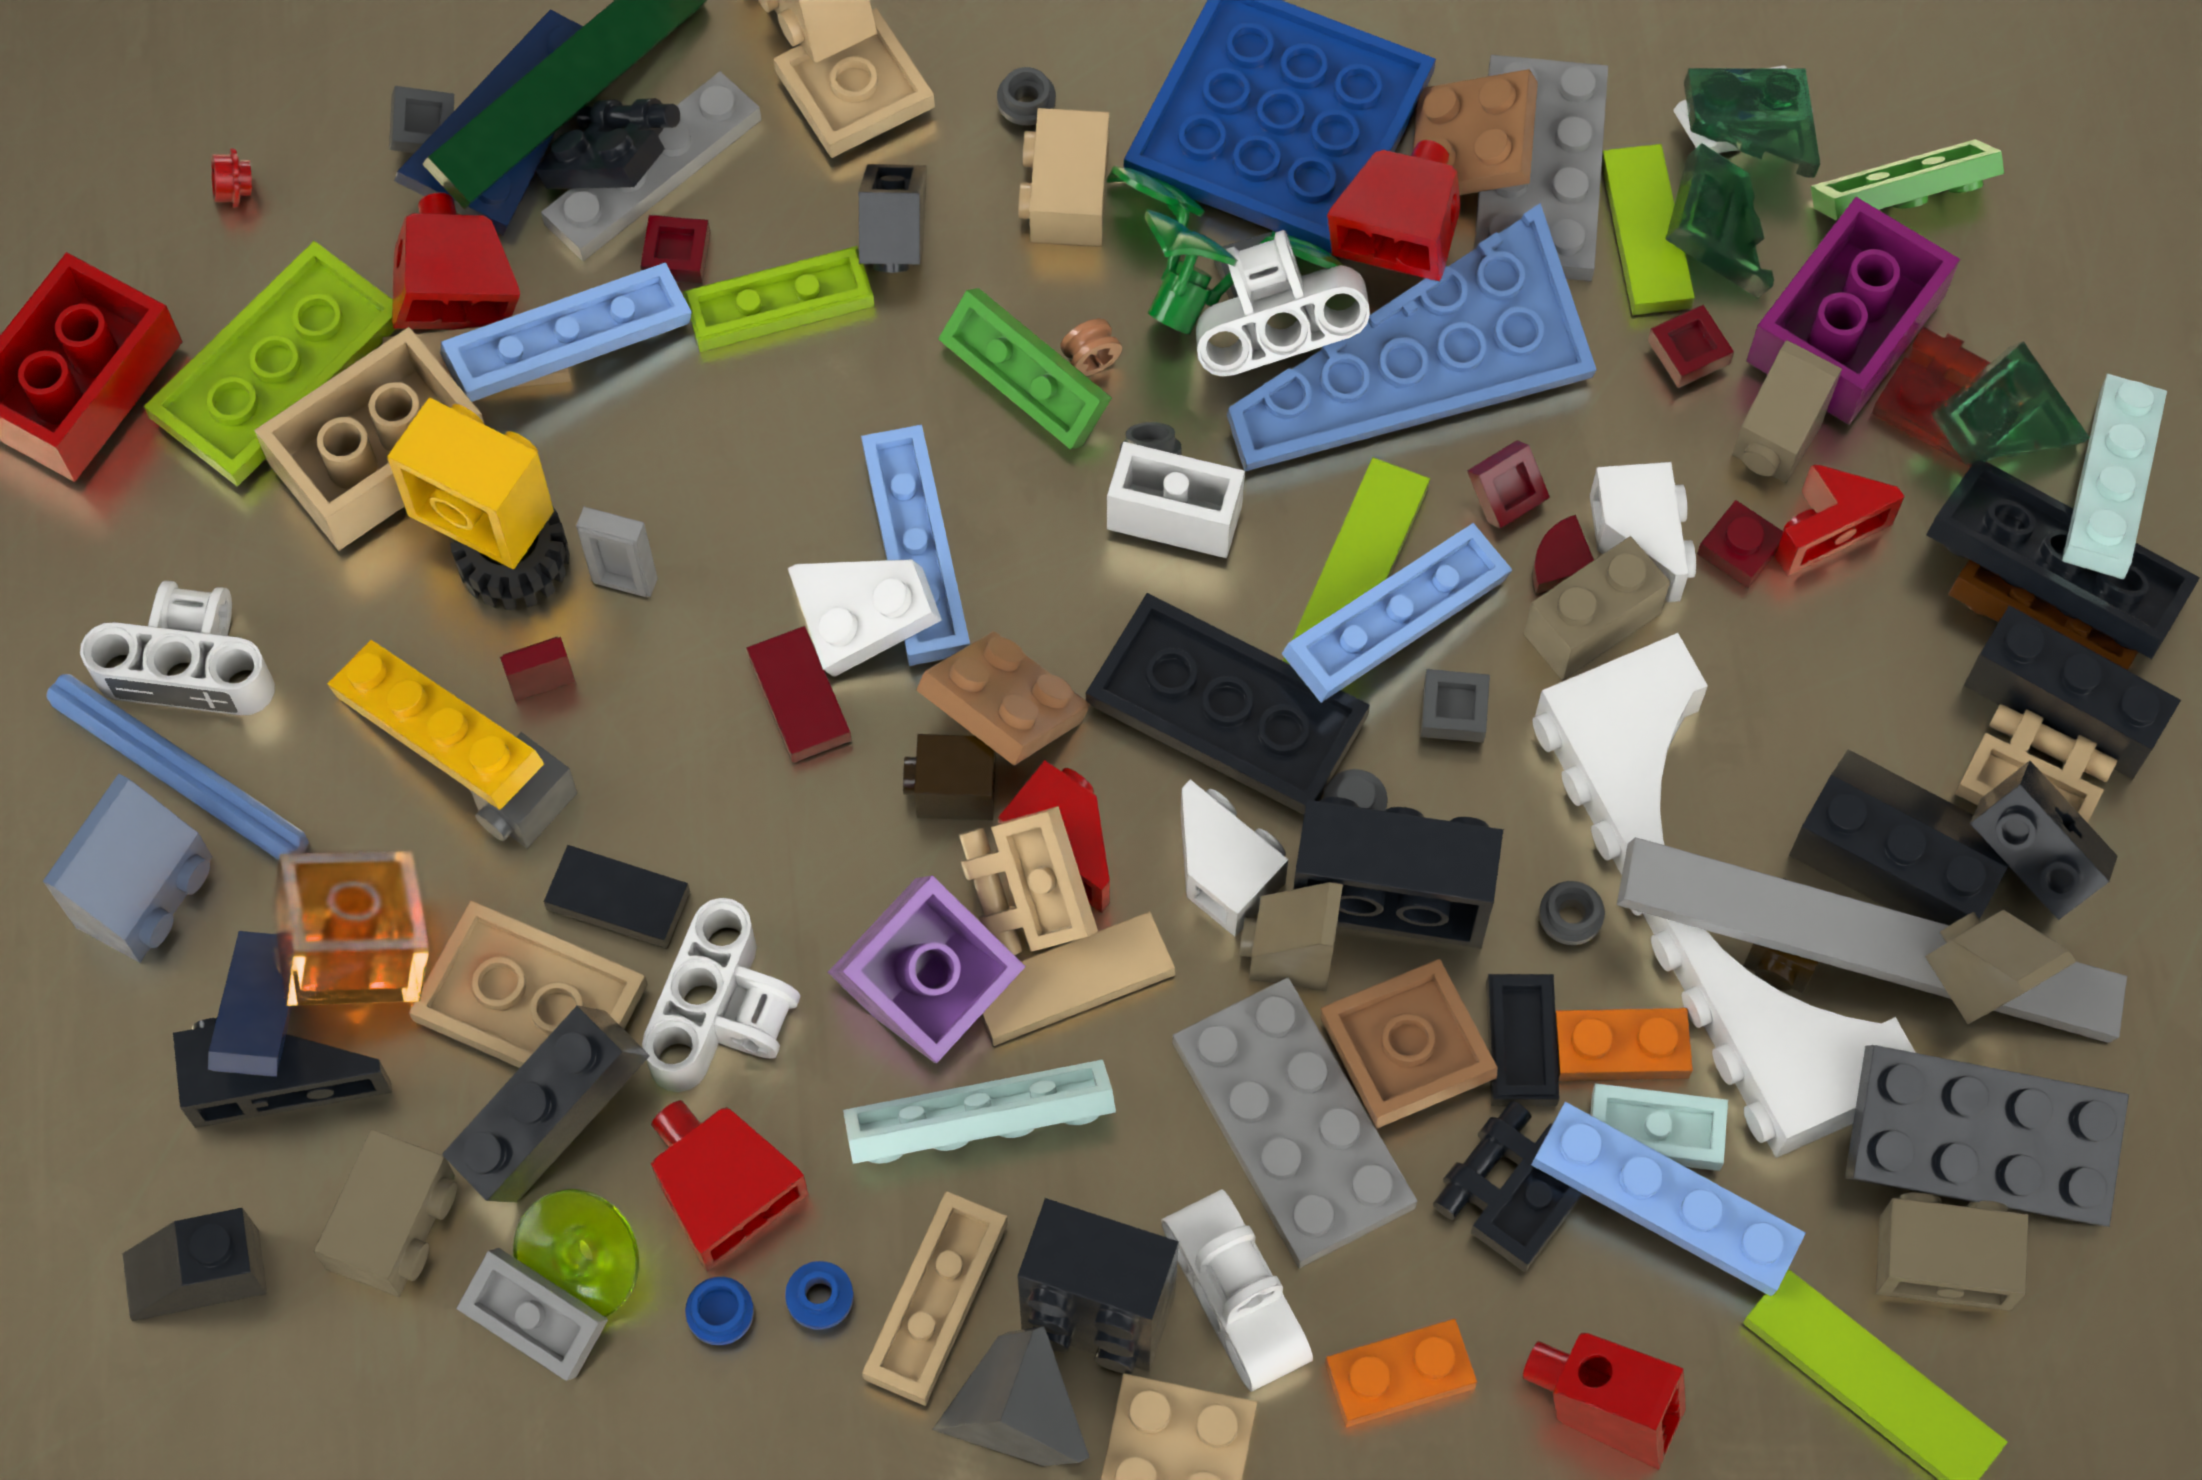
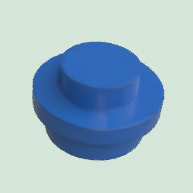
(719, 1311)

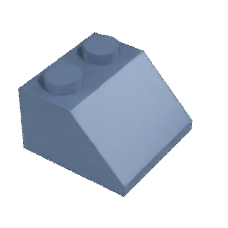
(128, 870)

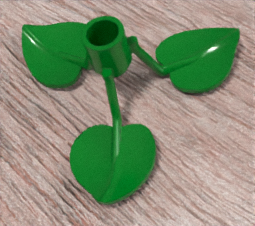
(1184, 285)

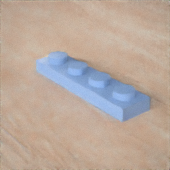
(565, 332)
(915, 530)
(1396, 612)
(1668, 1199)

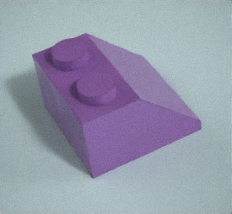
(927, 968)

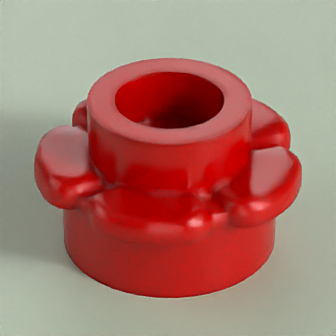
(230, 177)

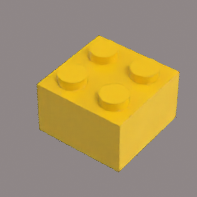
(471, 481)

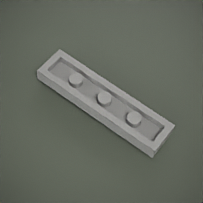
(708, 124)

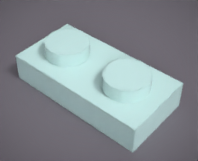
(1673, 1124)

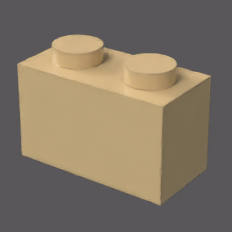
(1067, 177)

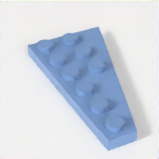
(1475, 339)

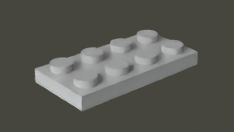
(1563, 162)
(1294, 1122)

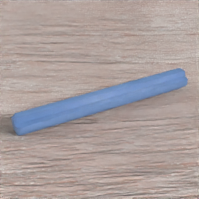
(176, 767)

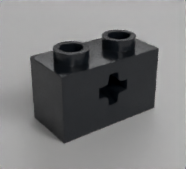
(2044, 840)

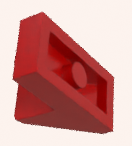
(1842, 513)

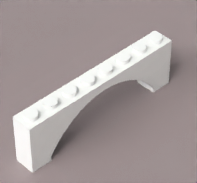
(1785, 1056)

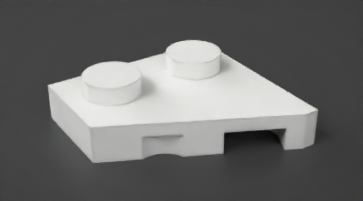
(862, 607)

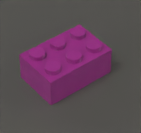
(1857, 302)

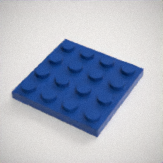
(1277, 112)

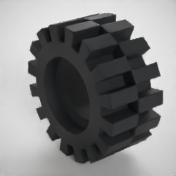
(528, 577)

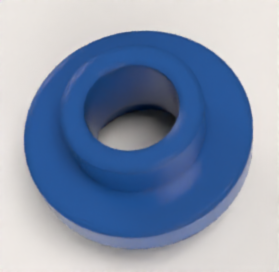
(824, 1314)

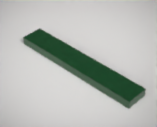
(553, 94)

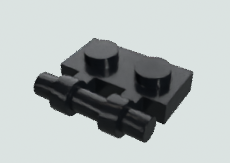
(613, 149)
(1527, 1207)

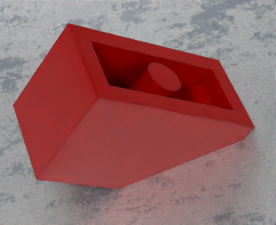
(1081, 819)

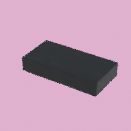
(617, 896)
(1523, 1039)

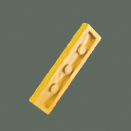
(436, 724)

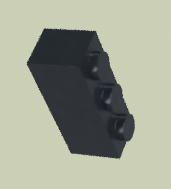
(2072, 689)
(545, 1105)

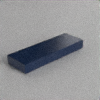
(252, 1010)

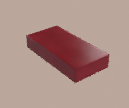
(799, 694)

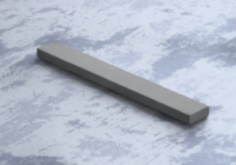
(1843, 933)

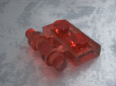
(1919, 391)

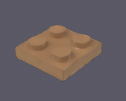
(1483, 127)
(1003, 697)
(1408, 1043)

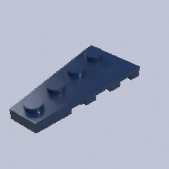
(504, 197)

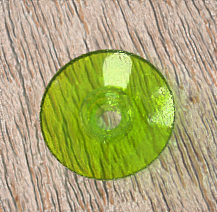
(550, 1245)

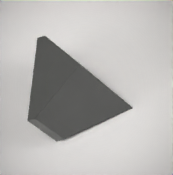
(1017, 1403)

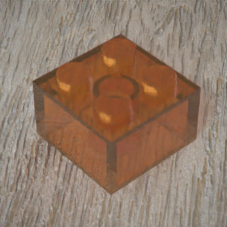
(350, 928)

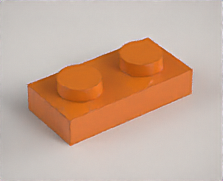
(1623, 1044)
(1400, 1372)

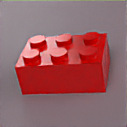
(78, 364)

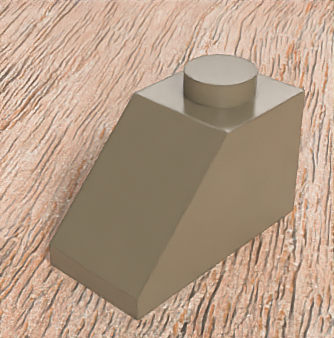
(1786, 412)
(1293, 936)
(1994, 962)

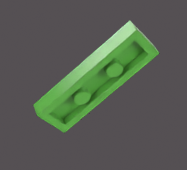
(1911, 180)
(1024, 368)

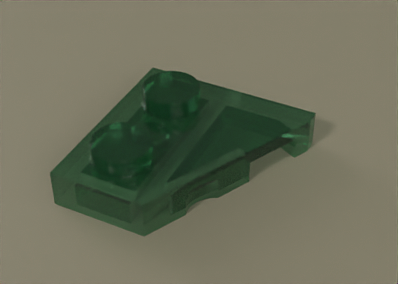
(1755, 112)
(1718, 220)
(2008, 411)

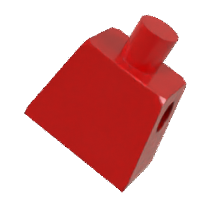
(1399, 212)
(450, 270)
(721, 1179)
(1613, 1394)

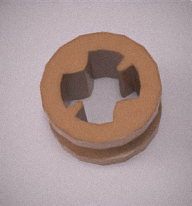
(1091, 346)

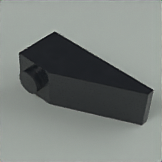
(306, 1078)

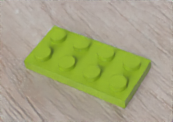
(271, 355)

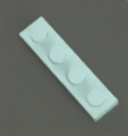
(2115, 476)
(979, 1111)

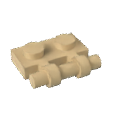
(1998, 760)
(1041, 879)

